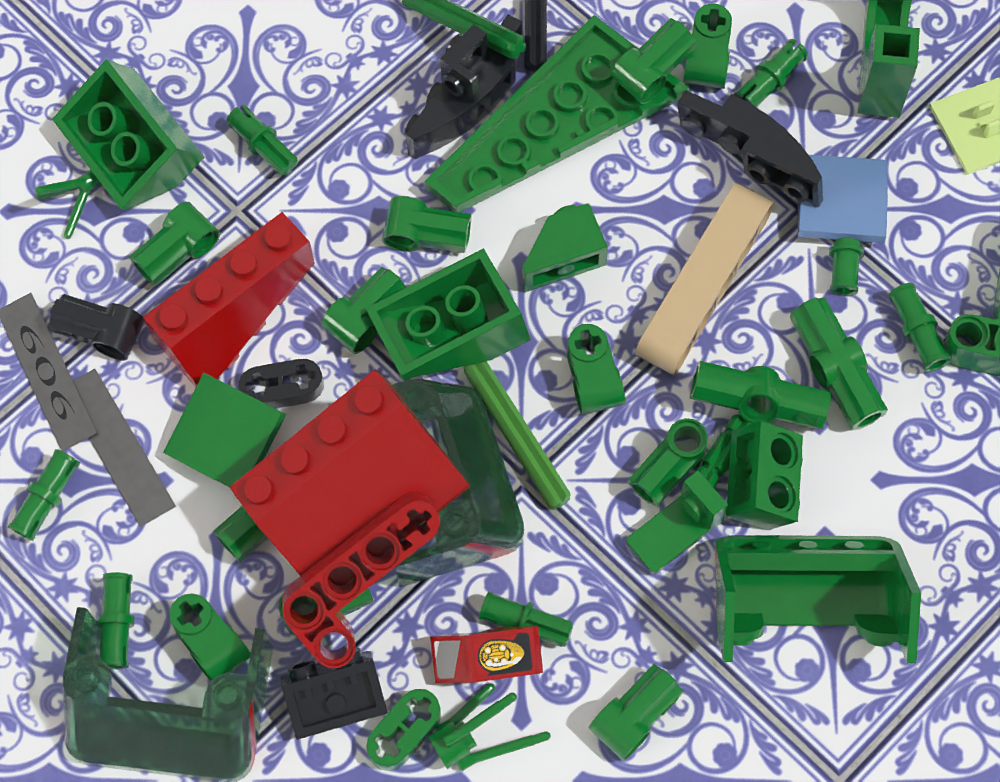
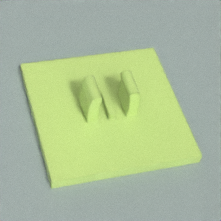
(972, 125)

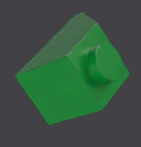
(565, 248)

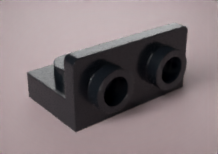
(332, 697)

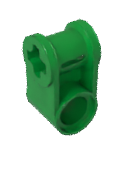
(709, 60)
(594, 376)
(212, 642)

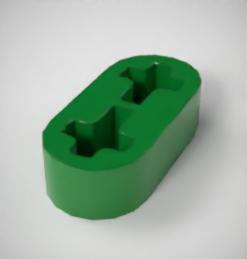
(395, 722)

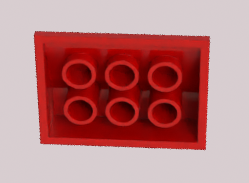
(346, 473)

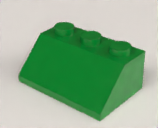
(127, 136)

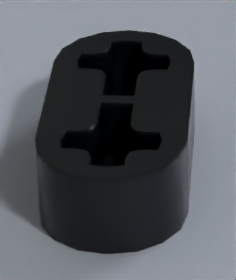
(281, 384)

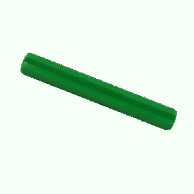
(461, 19)

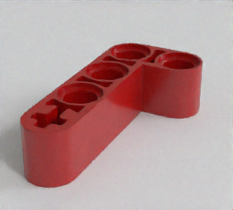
(368, 570)

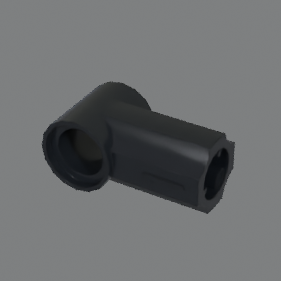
(108, 329)

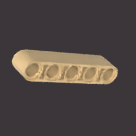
(704, 279)

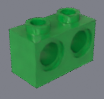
(764, 475)

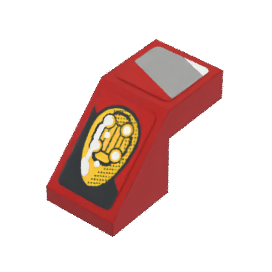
(486, 654)

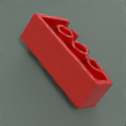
(229, 301)

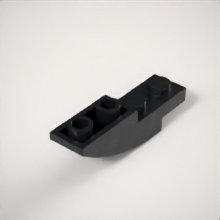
(451, 116)
(766, 147)

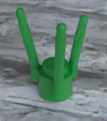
(455, 740)

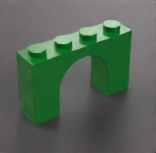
(887, 57)

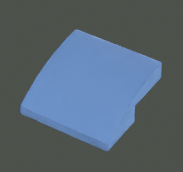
(852, 200)

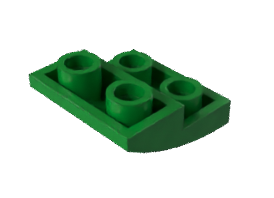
(223, 431)

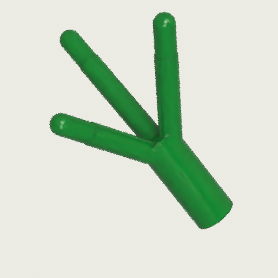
(84, 183)

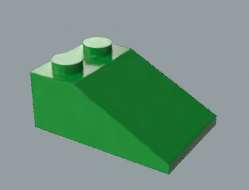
(450, 319)

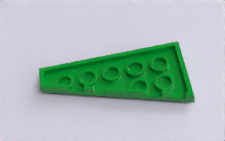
(548, 119)

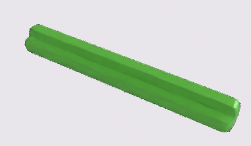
(518, 435)

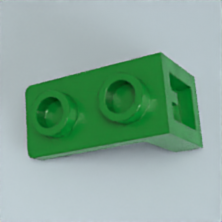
(678, 524)

